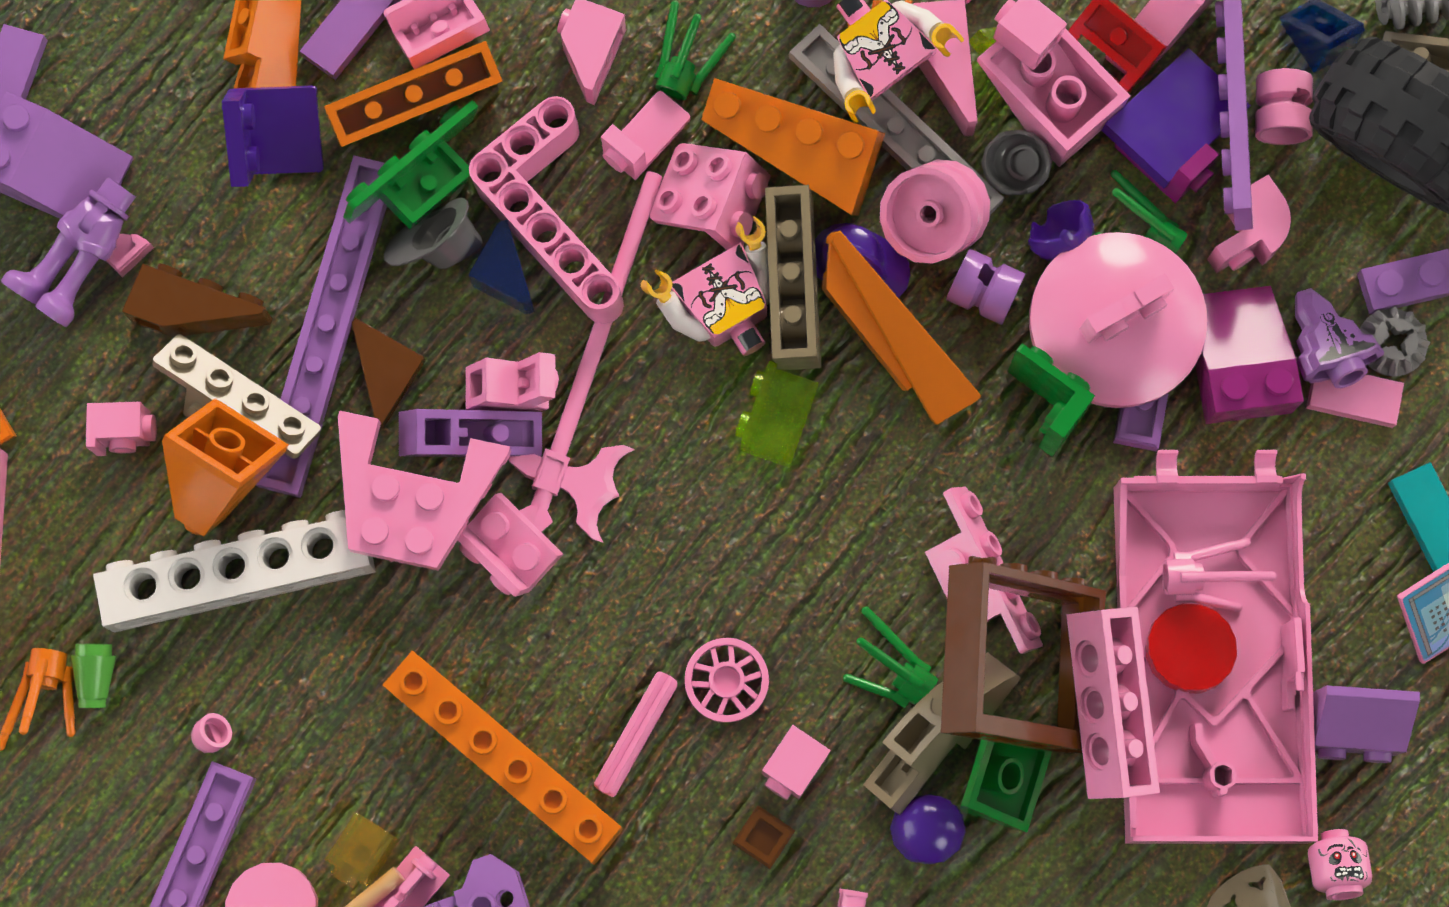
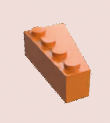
(802, 142)

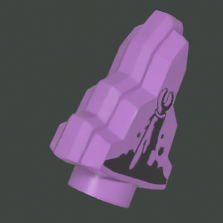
(1331, 344)

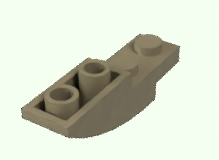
(919, 745)

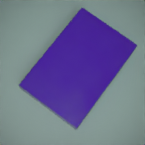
(1170, 118)

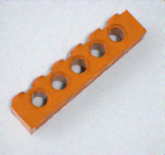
(503, 757)

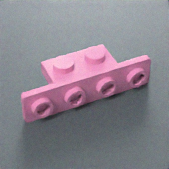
(979, 542)

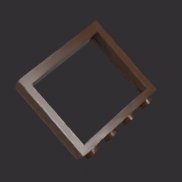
(967, 652)

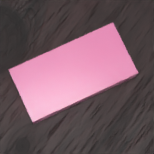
(1368, 400)

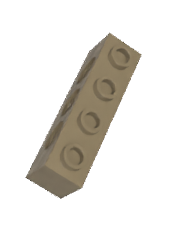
(793, 277)

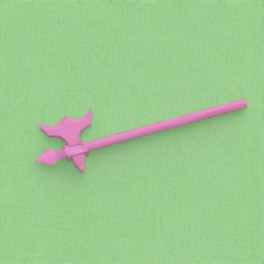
(593, 483)

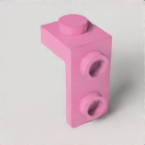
(644, 135)

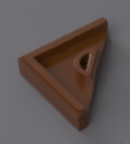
(386, 367)

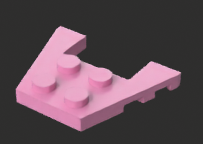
(406, 513)

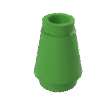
(93, 673)

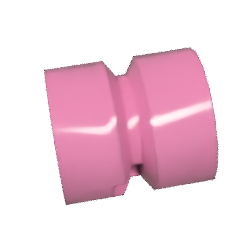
(1283, 102)

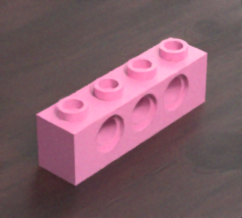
(1113, 703)

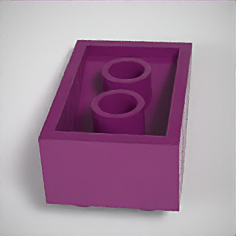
(1246, 358)

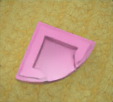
(128, 252)

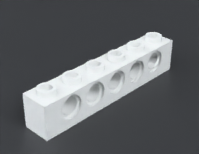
(120, 582)

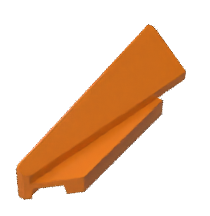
(893, 332)

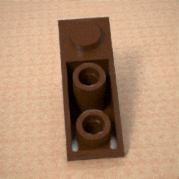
(180, 306)

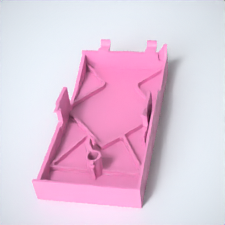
(1241, 754)

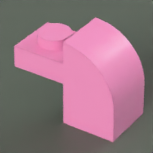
(1269, 230)
(512, 384)

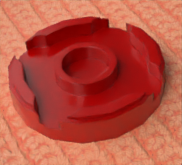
(1191, 648)

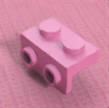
(434, 27)

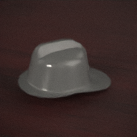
(439, 238)

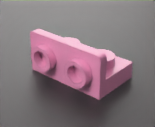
(508, 547)

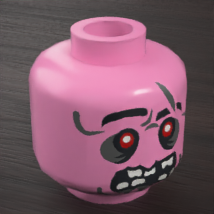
(1339, 865)

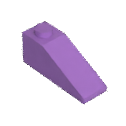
(449, 431)

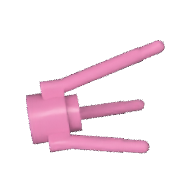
(1184, 576)

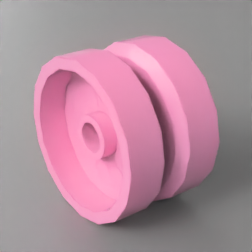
(911, 204)

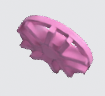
(726, 680)

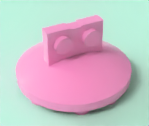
(1120, 317)

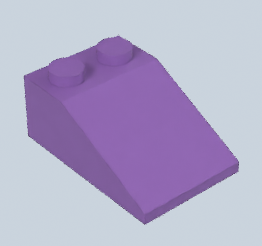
(51, 159)

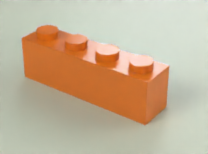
(412, 93)

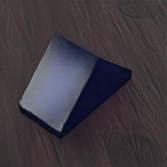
(1321, 32)
(500, 271)

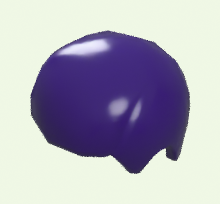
(1065, 229)
(928, 830)

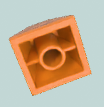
(215, 463)

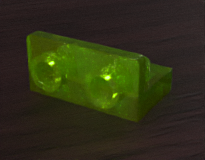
(777, 415)

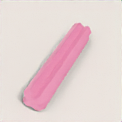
(635, 734)

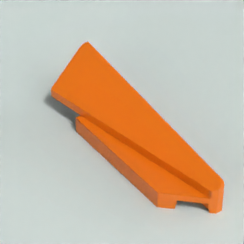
(264, 42)

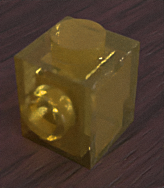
(360, 851)

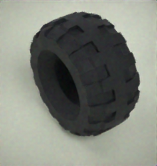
(1389, 116)

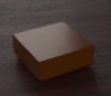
(763, 837)

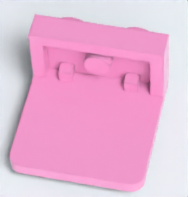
(710, 192)

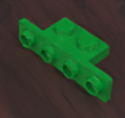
(421, 177)

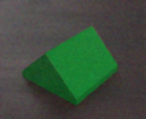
(1005, 784)

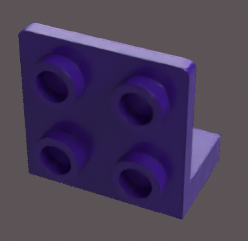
(272, 131)

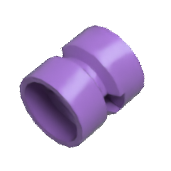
(985, 286)

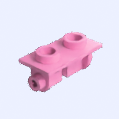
(422, 881)

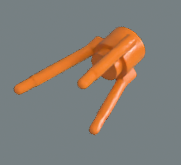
(42, 671)

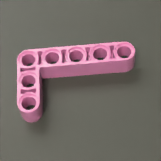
(538, 216)

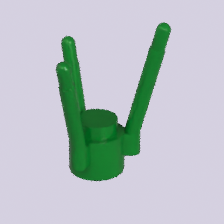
(678, 75)
(1161, 227)
(911, 680)

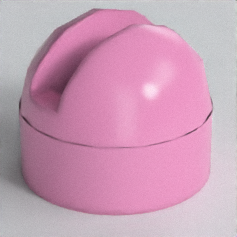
(211, 733)

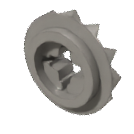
(1413, 347)

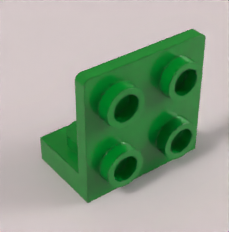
(1066, 392)

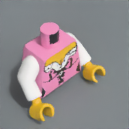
(884, 48)
(720, 296)

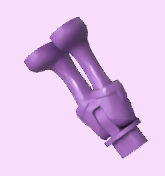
(87, 228)

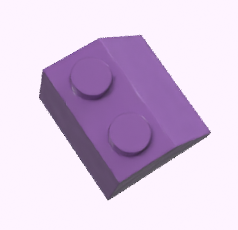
(1363, 722)

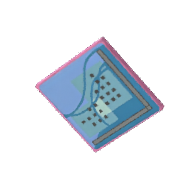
(1427, 613)

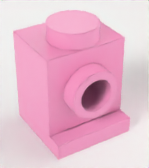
(119, 427)

